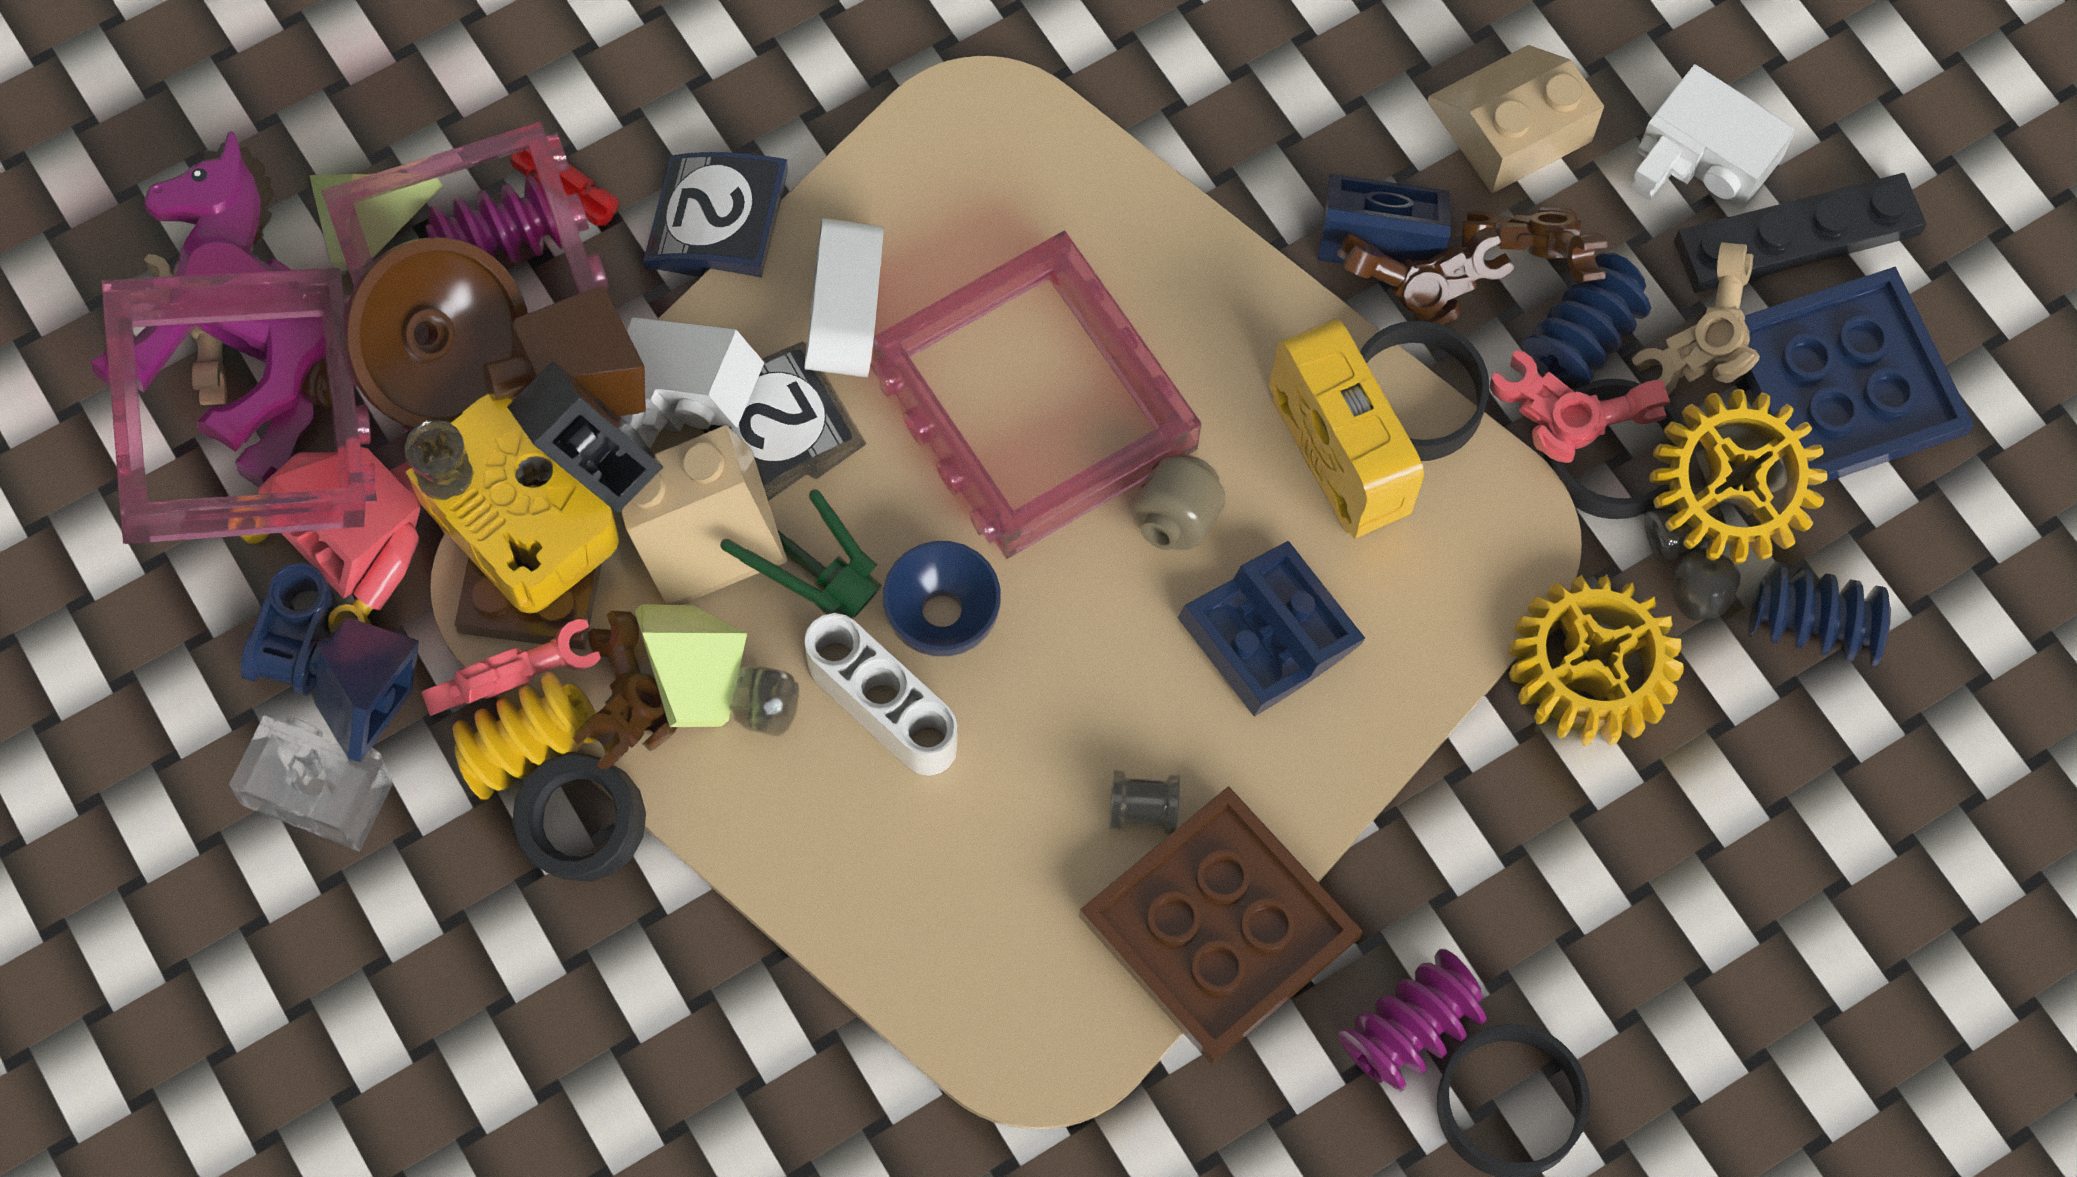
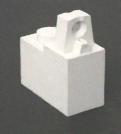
(1711, 135)
(691, 376)

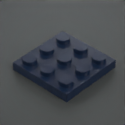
(1857, 372)

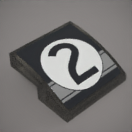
(795, 422)

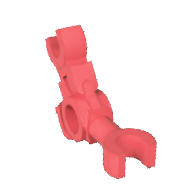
(1569, 417)
(508, 671)

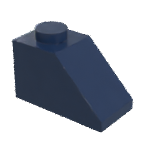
(362, 682)

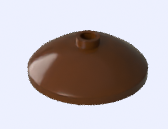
(468, 311)

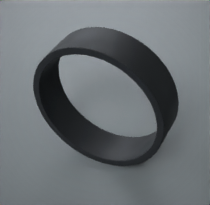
(1460, 348)
(1598, 504)
(1543, 1042)

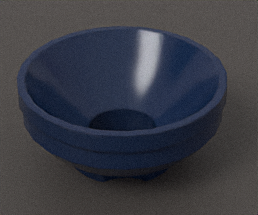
(935, 571)

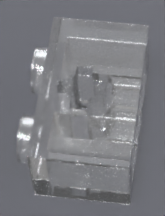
(333, 808)

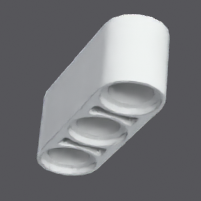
(844, 298)
(873, 666)

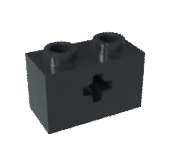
(584, 437)

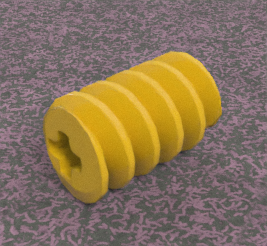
(521, 736)

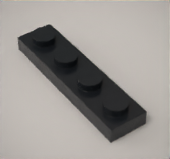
(1805, 229)

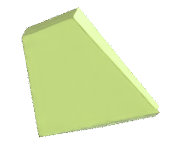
(379, 216)
(692, 662)

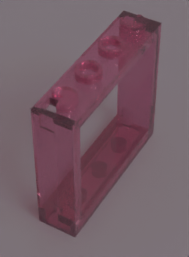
(548, 161)
(1062, 263)
(228, 299)

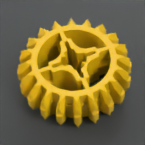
(1782, 444)
(1577, 618)

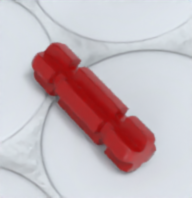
(597, 203)

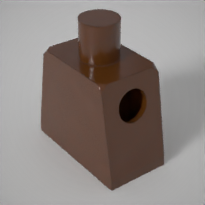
(583, 339)

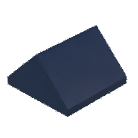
(1391, 216)

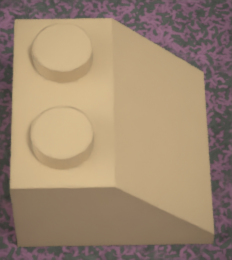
(1519, 114)
(692, 504)

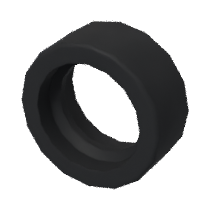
(530, 809)

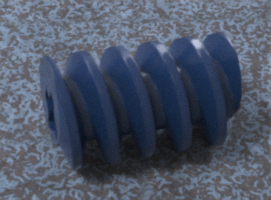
(1589, 322)
(1822, 611)

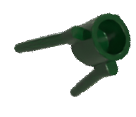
(841, 586)

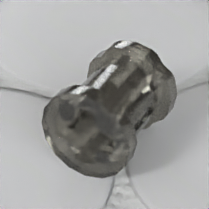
(437, 442)
(1666, 543)
(1144, 802)

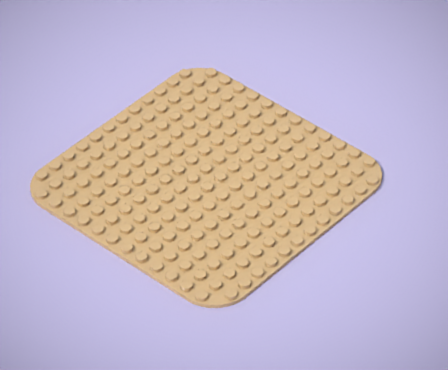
(960, 892)

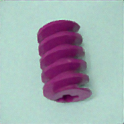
(499, 225)
(1415, 1020)

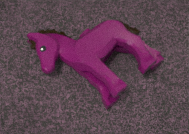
(229, 208)

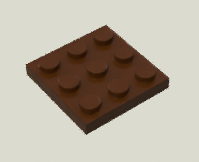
(1220, 924)

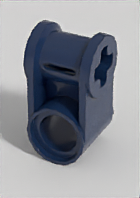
(285, 638)

